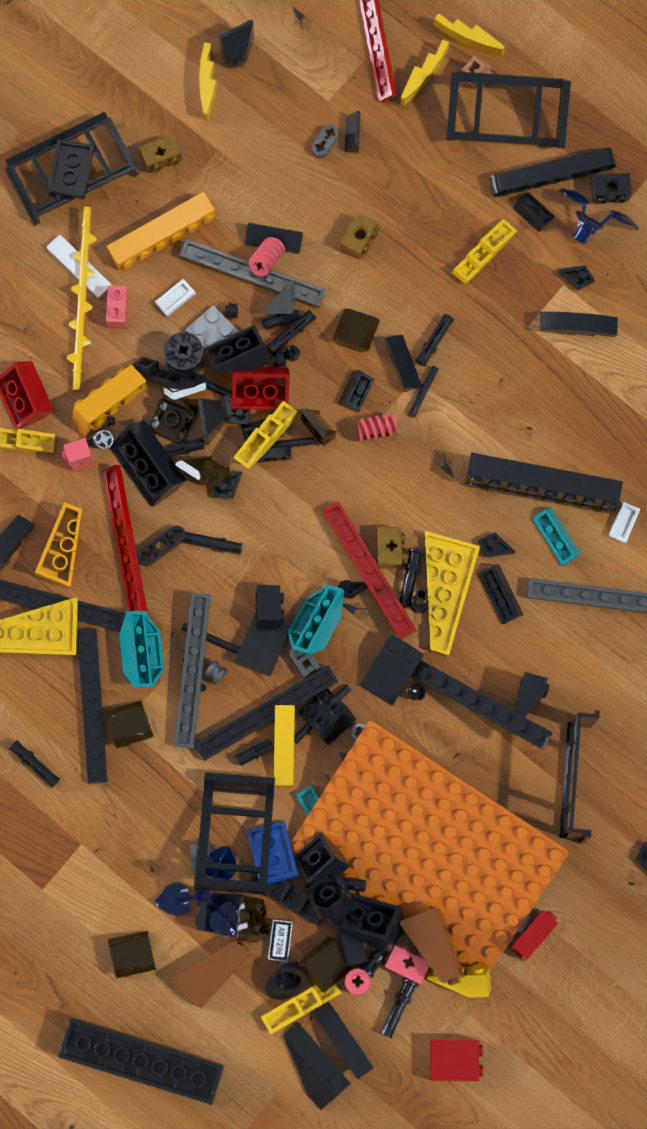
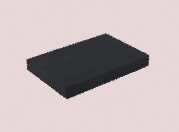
(71, 169)
(262, 647)

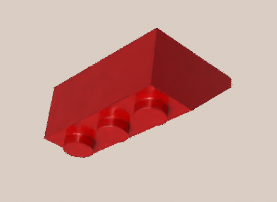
(260, 388)
(24, 394)

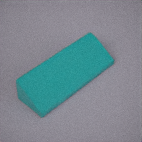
(556, 536)

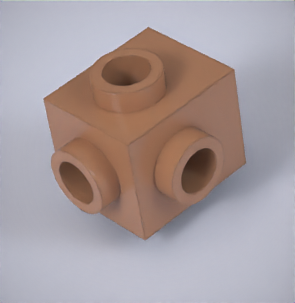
(477, 66)

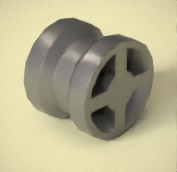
(106, 438)
(215, 672)

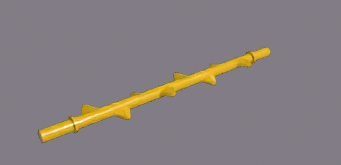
(83, 307)

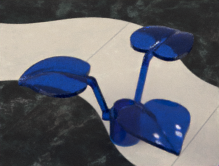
(586, 223)
(176, 896)

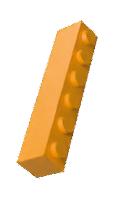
(161, 231)

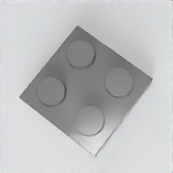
(211, 327)

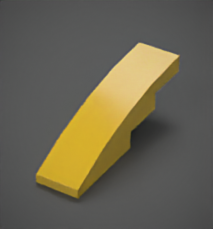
(474, 38)
(423, 75)
(207, 86)
(484, 251)
(266, 435)
(26, 441)
(284, 745)
(298, 1007)

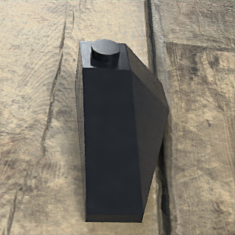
(318, 1073)

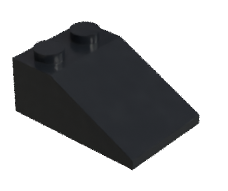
(239, 352)
(392, 669)
(530, 693)
(372, 922)

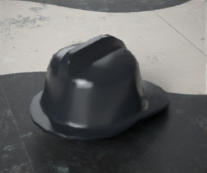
(285, 981)

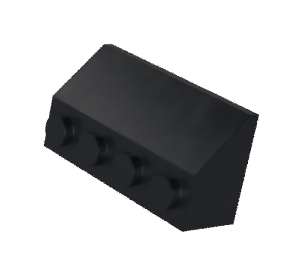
(147, 462)

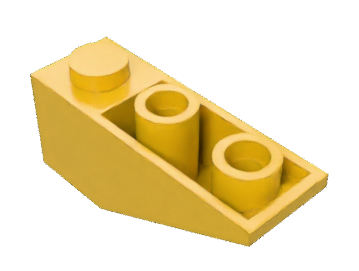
(474, 984)

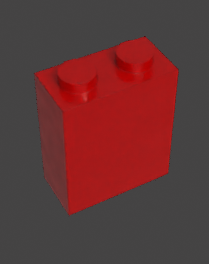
(534, 934)
(455, 1060)

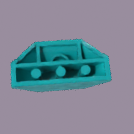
(316, 620)
(141, 650)

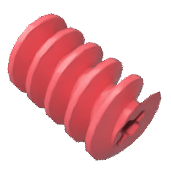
(266, 256)
(377, 427)
(362, 987)

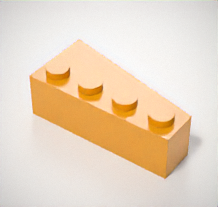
(106, 399)
(60, 551)

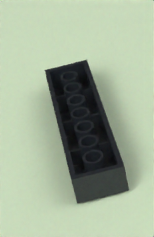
(543, 482)
(141, 1061)

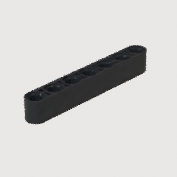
(552, 172)

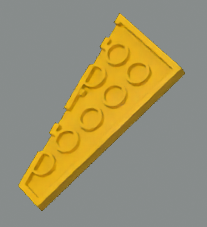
(448, 578)
(42, 630)

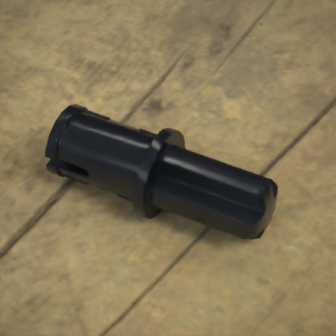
(279, 320)
(186, 447)
(254, 752)

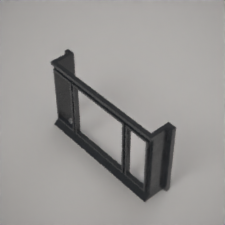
(537, 82)
(51, 143)
(587, 721)
(242, 785)

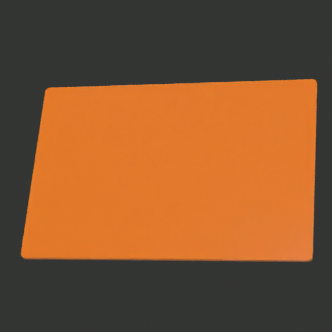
(433, 844)

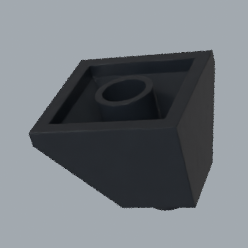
(236, 44)
(212, 418)
(320, 859)

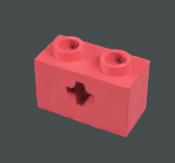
(117, 307)
(77, 455)
(396, 965)

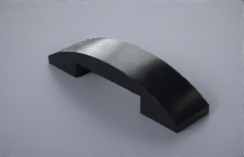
(150, 370)

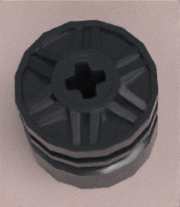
(181, 363)

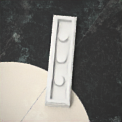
(64, 253)

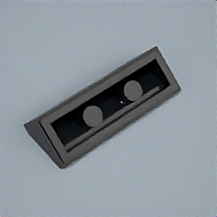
(258, 233)
(403, 363)
(500, 593)

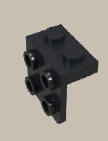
(327, 716)
(206, 909)

